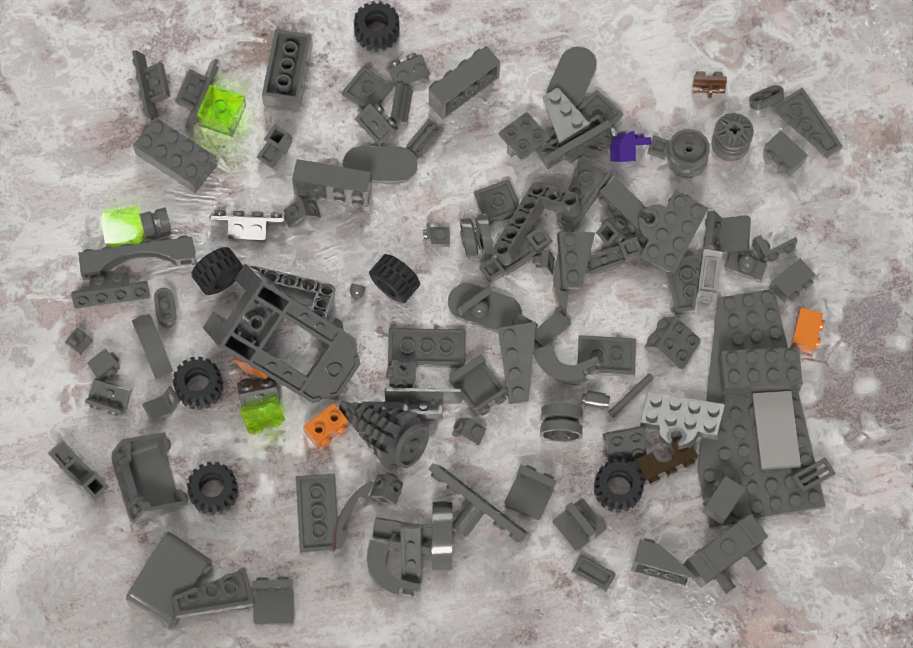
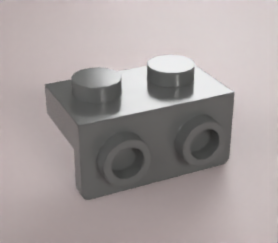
(408, 70)
(108, 397)

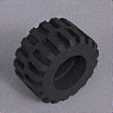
(376, 13)
(216, 271)
(394, 278)
(198, 368)
(625, 471)
(208, 473)

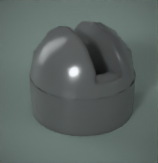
(357, 291)

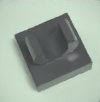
(545, 262)
(78, 341)

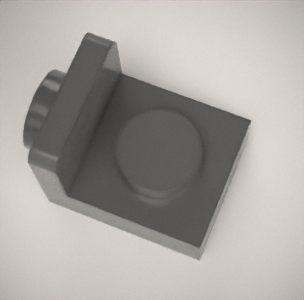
(436, 236)

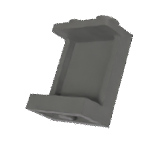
(478, 386)

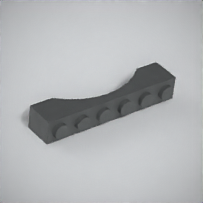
(175, 251)

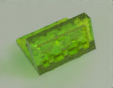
(122, 226)

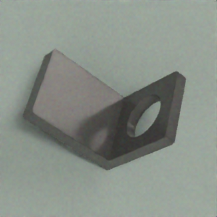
(300, 210)
(161, 406)

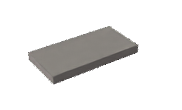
(776, 430)

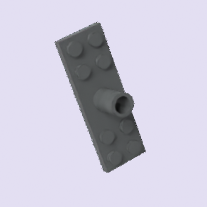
(476, 507)

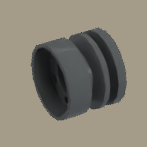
(729, 145)

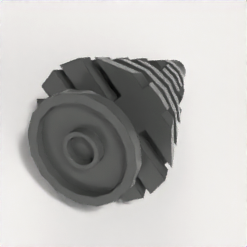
(389, 432)

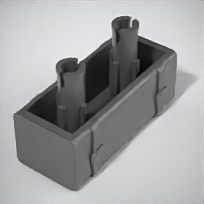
(725, 550)

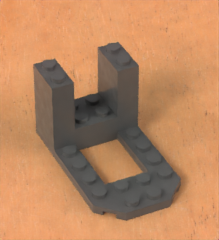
(255, 321)

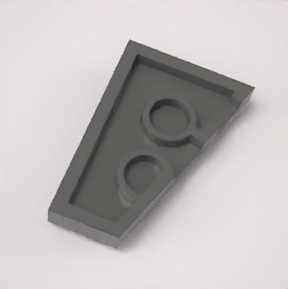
(684, 284)

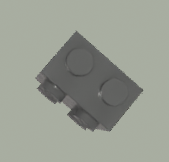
(727, 233)
(673, 341)
(530, 492)
(273, 601)

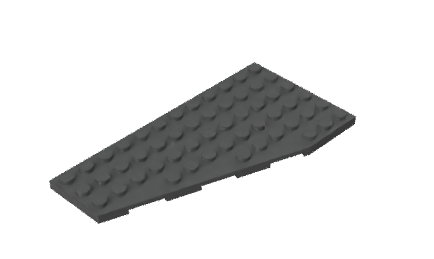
(747, 324)

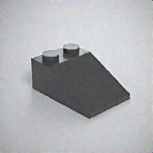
(658, 563)

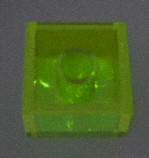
(221, 110)

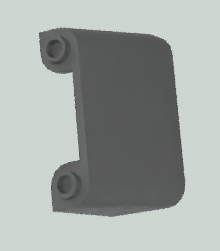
(146, 477)
(168, 572)

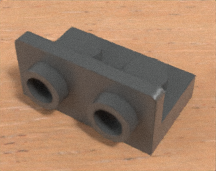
(376, 123)

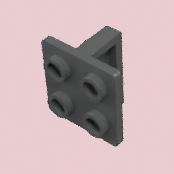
(523, 136)
(256, 389)
(625, 444)
(579, 524)

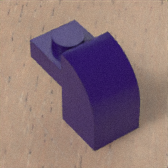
(624, 145)

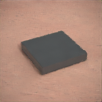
(367, 88)
(497, 201)

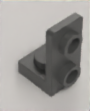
(763, 250)

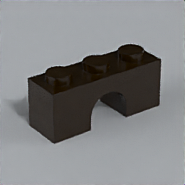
(654, 469)

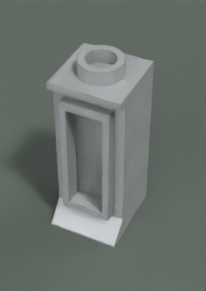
(709, 275)

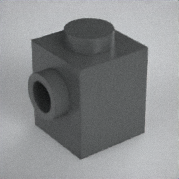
(104, 365)

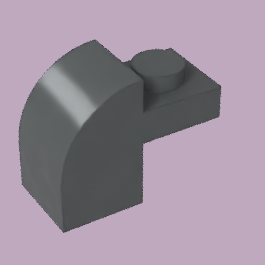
(277, 145)

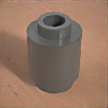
(595, 401)

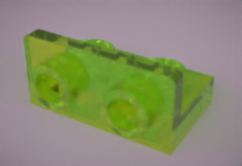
(262, 415)

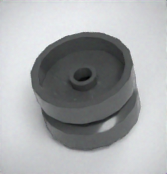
(688, 153)
(476, 235)
(561, 422)

